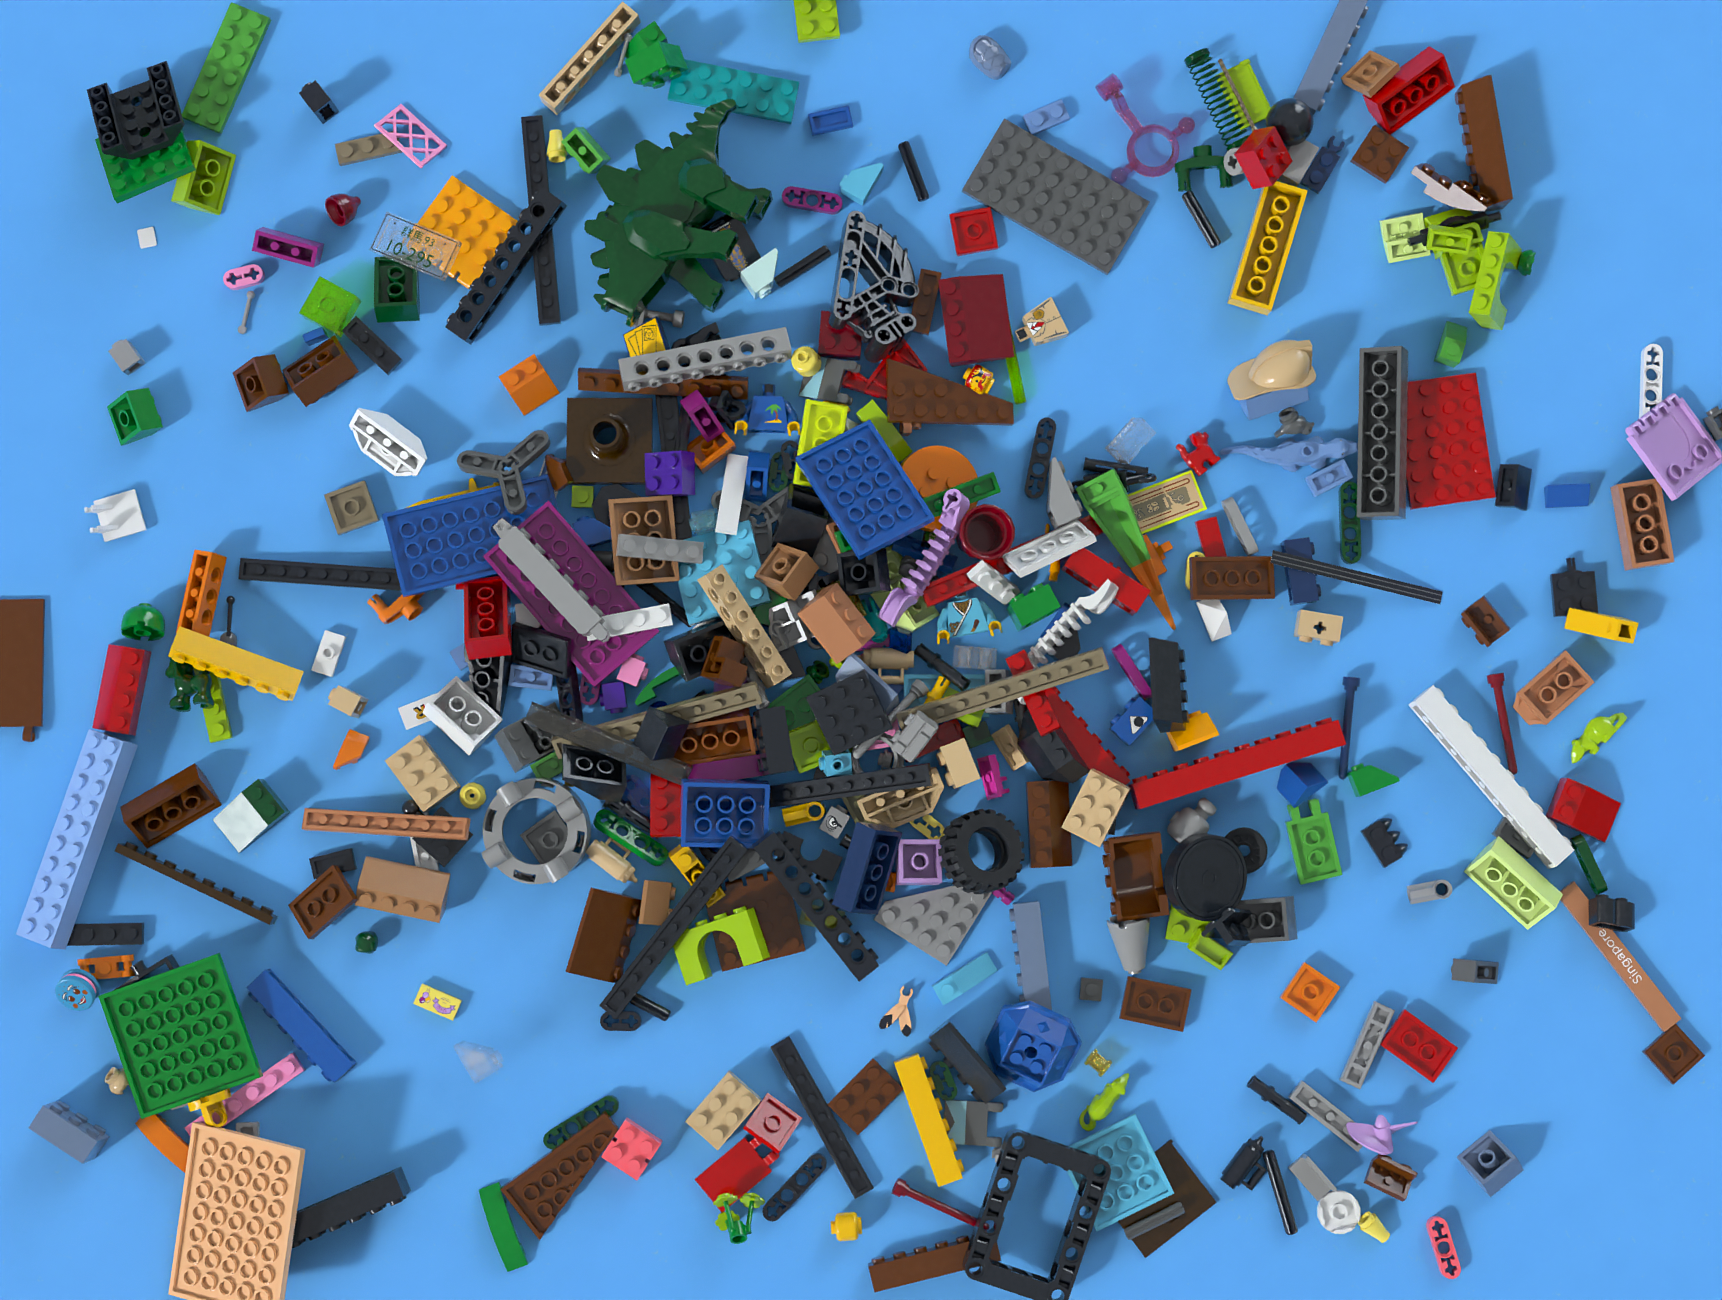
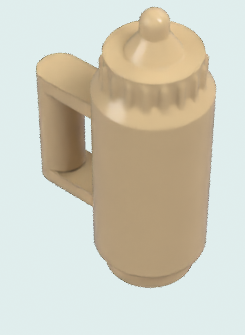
(888, 659)
(612, 861)

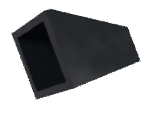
(800, 520)

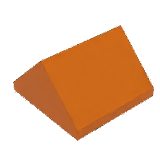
(712, 452)

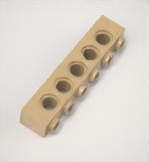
(589, 58)
(744, 626)

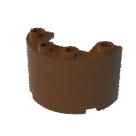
(1135, 876)

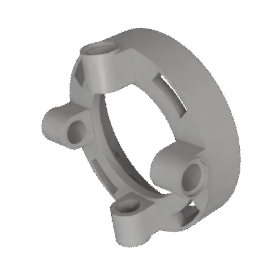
(569, 808)

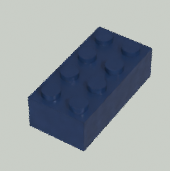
(867, 868)

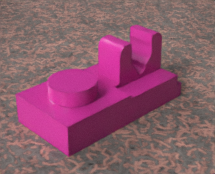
(991, 777)

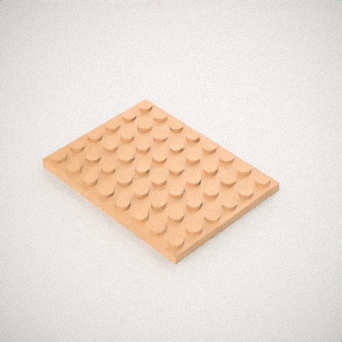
(236, 1216)

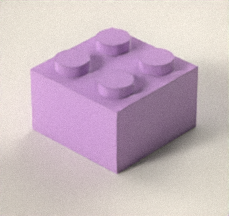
(918, 862)

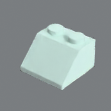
(760, 275)

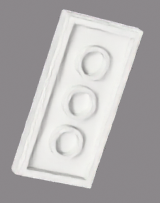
(1049, 548)

